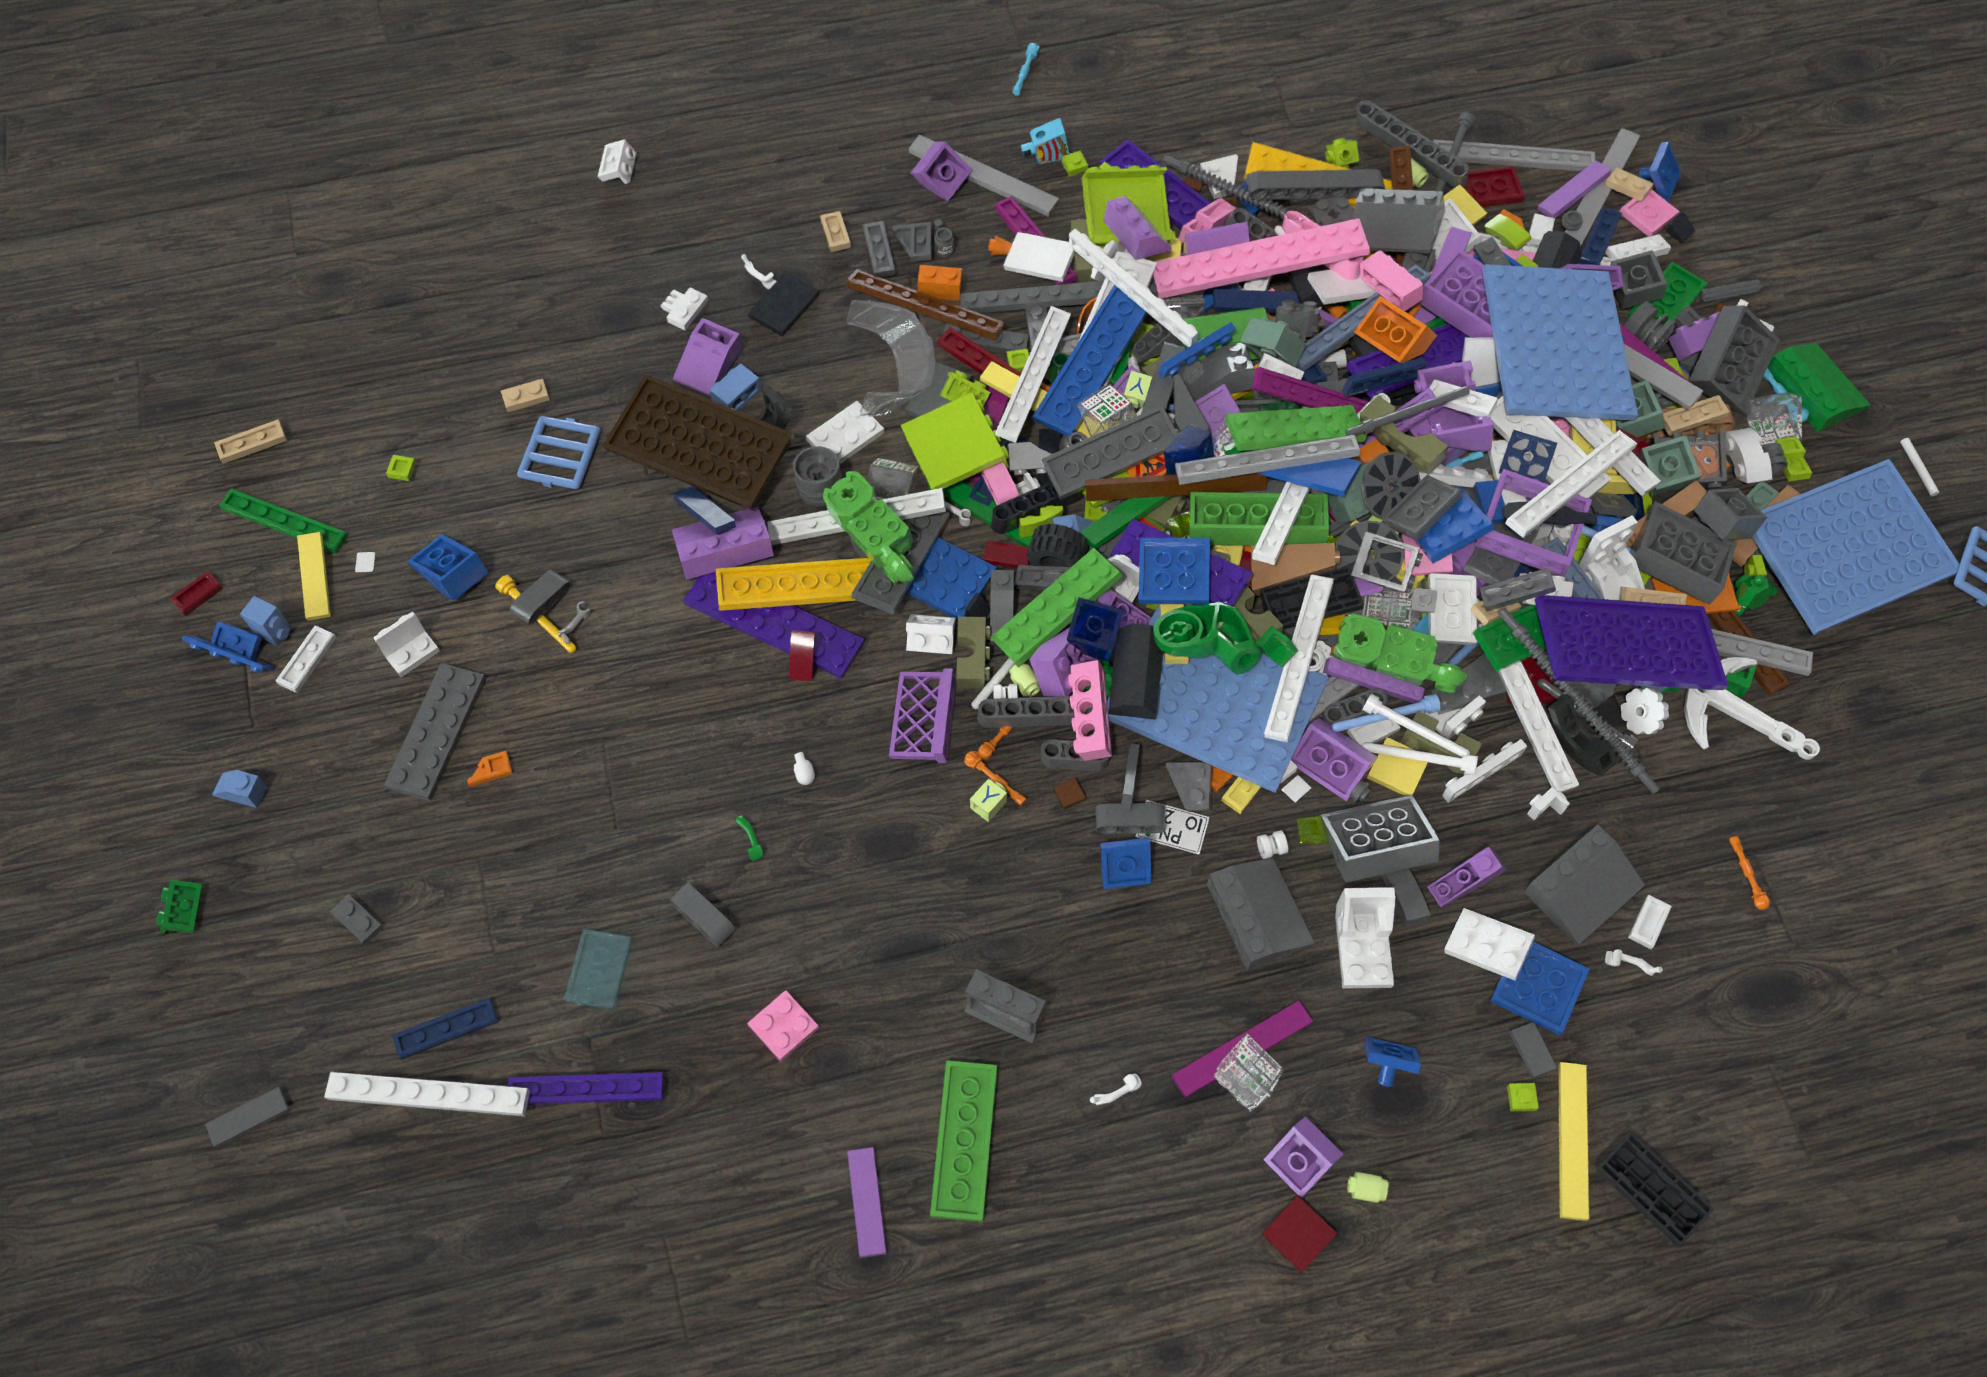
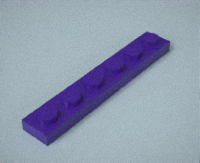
(591, 1088)

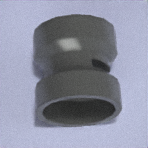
(1775, 453)

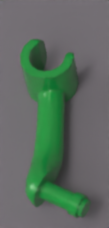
(755, 852)

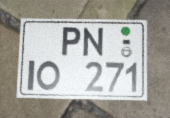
(1183, 830)

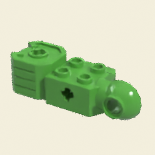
(871, 525)
(1394, 653)

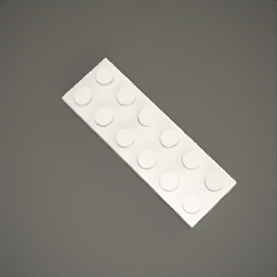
(1566, 453)

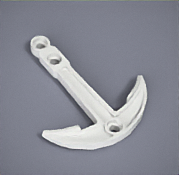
(1735, 707)

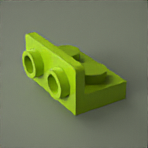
(959, 386)

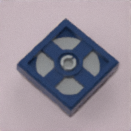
(1528, 455)

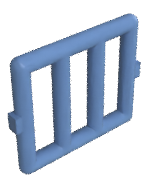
(537, 437)
(1966, 566)

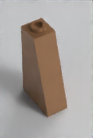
(1682, 502)
(1294, 563)

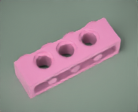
(1099, 743)

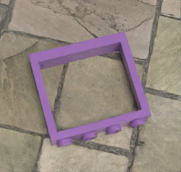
(1524, 551)

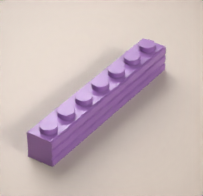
(1372, 680)

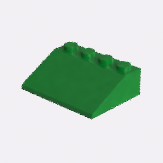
(1820, 383)

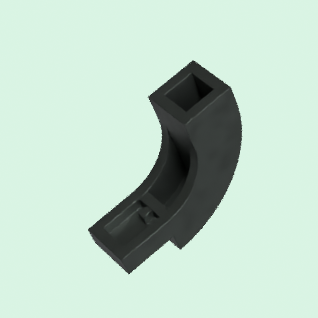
(775, 409)
(1577, 741)

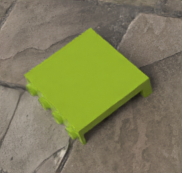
(1140, 185)
(954, 442)

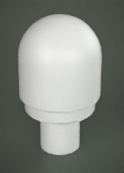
(803, 769)

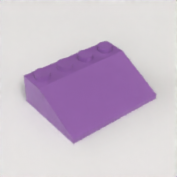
(1459, 295)
(704, 551)

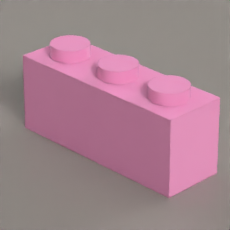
(1391, 280)

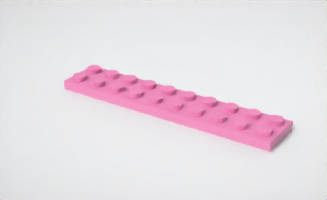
(1260, 258)

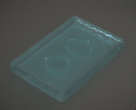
(598, 969)

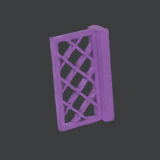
(942, 721)

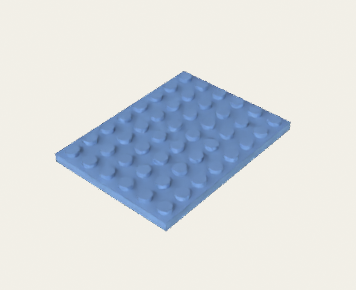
(1558, 343)
(1853, 546)
(1225, 716)

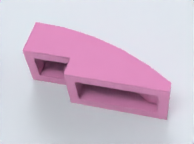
(1208, 217)

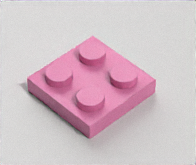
(1650, 214)
(783, 1026)

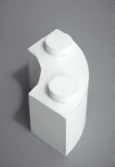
(1748, 456)

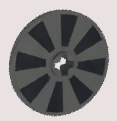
(1386, 469)
(1386, 559)

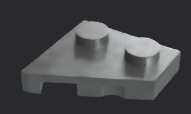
(1193, 784)

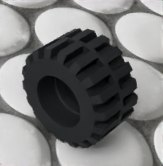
(1056, 546)

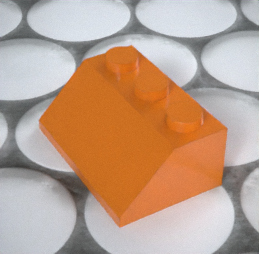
(1395, 331)

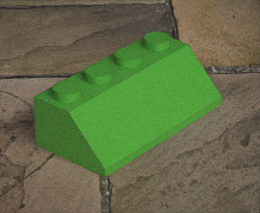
(1210, 323)

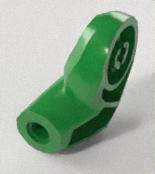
(1208, 631)

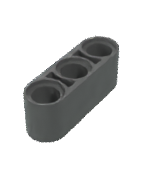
(1254, 224)
(540, 597)
(1342, 711)
(1063, 760)
(1141, 819)
(702, 914)

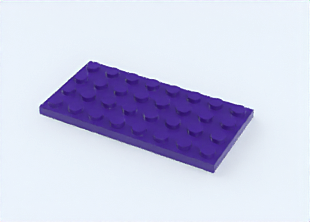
(1630, 643)

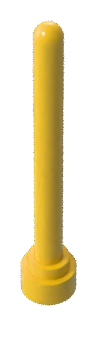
(507, 586)

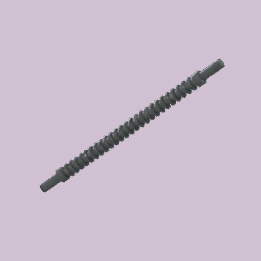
(1186, 168)
(1637, 769)

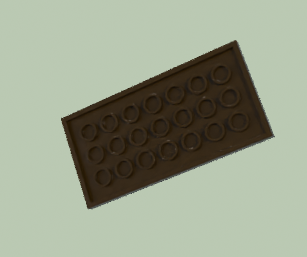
(699, 441)

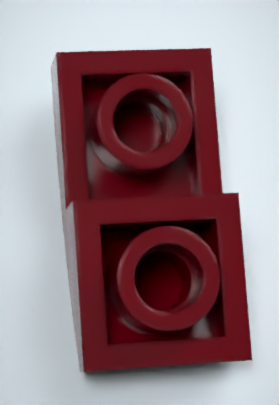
(802, 655)

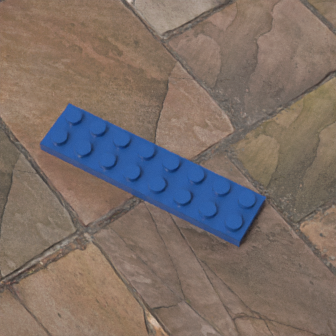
(1090, 362)

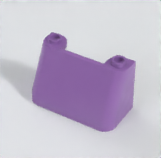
(1450, 425)

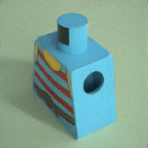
(1047, 142)

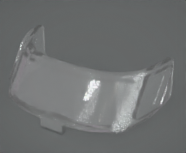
(910, 347)

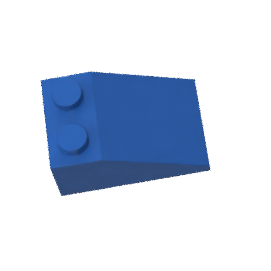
(449, 566)

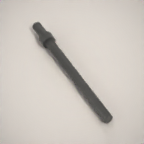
(1368, 426)

